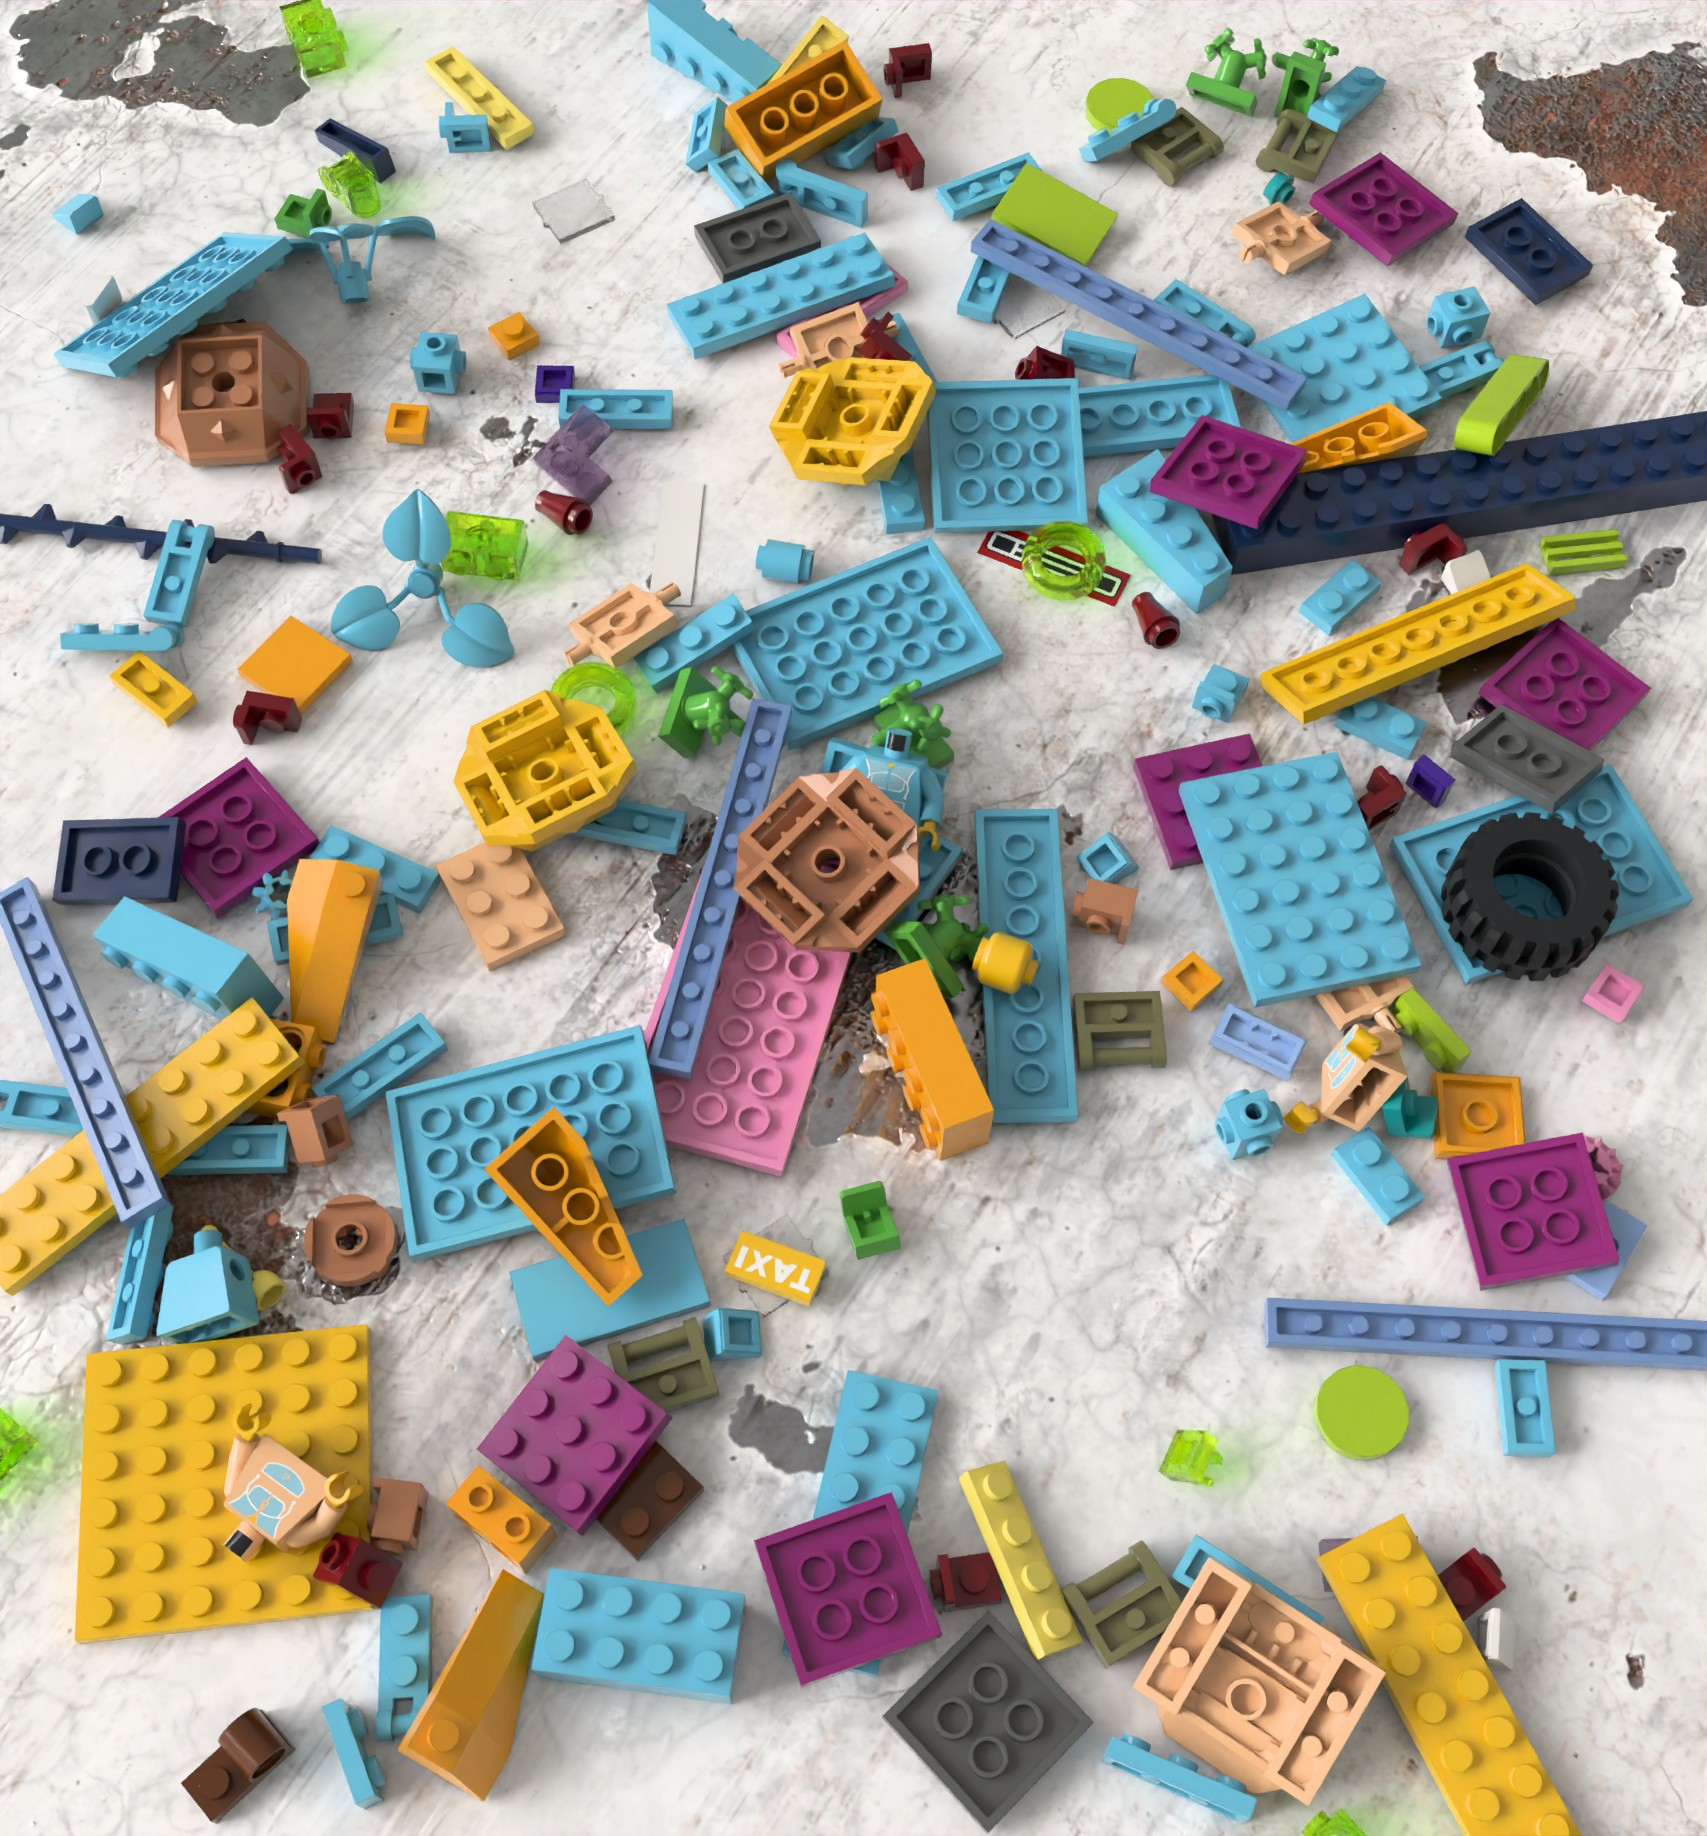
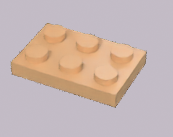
(500, 902)

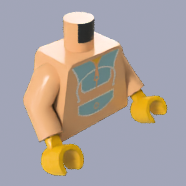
(1355, 1079)
(278, 1492)

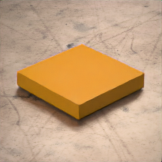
(295, 664)
(1476, 1113)

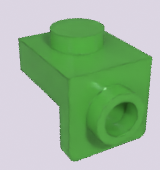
(302, 214)
(869, 1220)

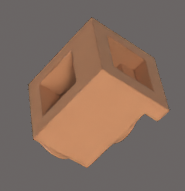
(1105, 908)
(317, 1129)
(397, 1515)

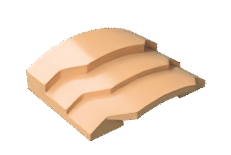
(1256, 1684)

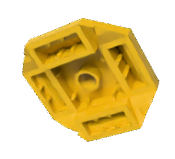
(851, 419)
(542, 770)

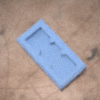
(1258, 1042)
(1626, 1234)

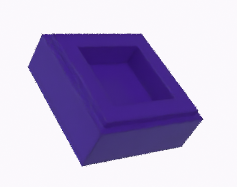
(550, 381)
(1430, 781)

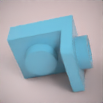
(464, 132)
(1220, 693)

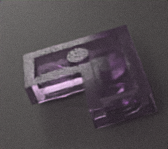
(568, 454)

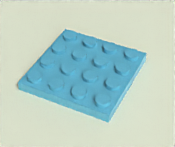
(1349, 368)
(1006, 455)

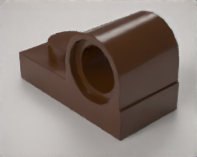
(246, 1756)

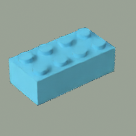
(639, 1635)

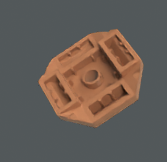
(237, 425)
(820, 821)

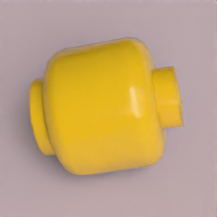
(1005, 963)

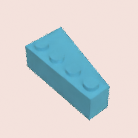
(707, 48)
(1165, 534)
(184, 960)

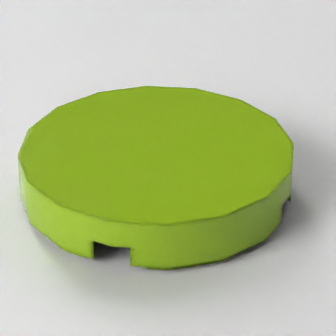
(1114, 99)
(1361, 1412)

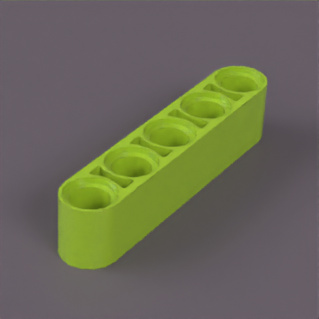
(1501, 404)

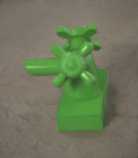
(1303, 76)
(1225, 86)
(701, 706)
(914, 717)
(938, 940)

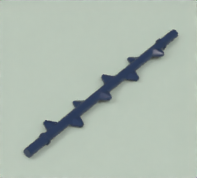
(148, 541)

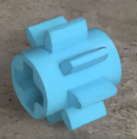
(280, 885)

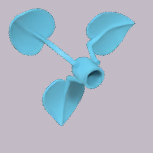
(351, 277)
(421, 534)

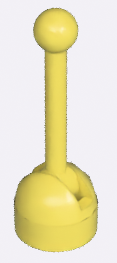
(267, 1285)

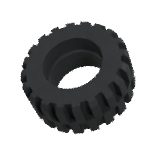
(1549, 854)

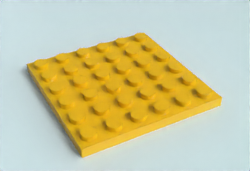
(158, 1474)

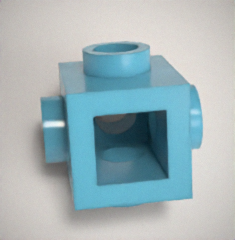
(1457, 317)
(437, 362)
(1248, 1123)

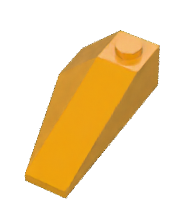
(1365, 438)
(327, 931)
(564, 1197)
(475, 1703)

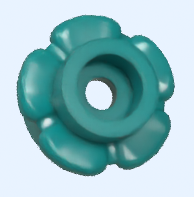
(1279, 188)

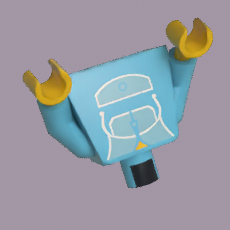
(905, 781)

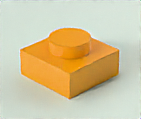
(514, 336)
(407, 423)
(1192, 981)

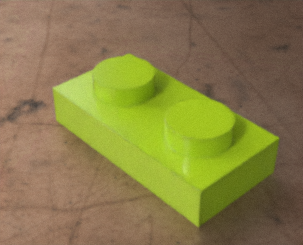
(1437, 1040)

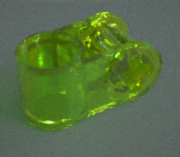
(352, 185)

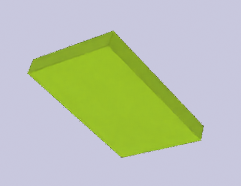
(1054, 215)

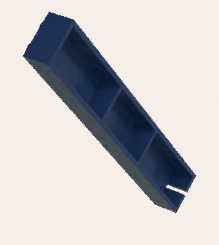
(1476, 494)

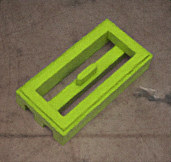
(1580, 547)

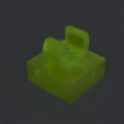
(1190, 1456)

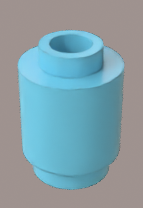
(785, 561)

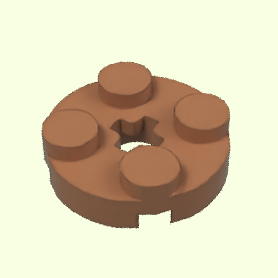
(365, 1262)

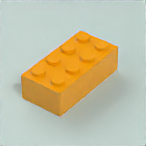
(803, 110)
(932, 1060)

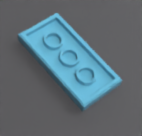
(560, 1303)

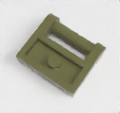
(1172, 138)
(1306, 152)
(1119, 1016)
(672, 1382)
(1132, 1618)

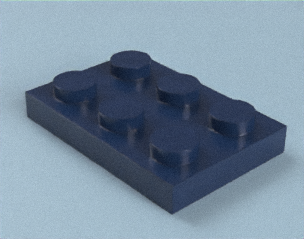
(1528, 251)
(118, 859)

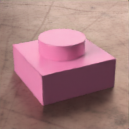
(1613, 993)

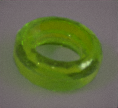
(1059, 586)
(604, 676)

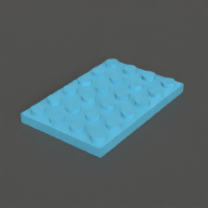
(173, 303)
(862, 634)
(1602, 810)
(1298, 879)
(465, 1120)

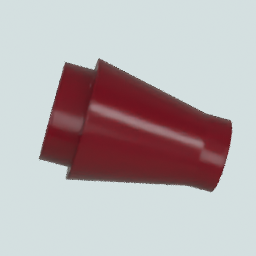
(566, 512)
(1157, 624)

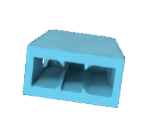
(207, 1293)

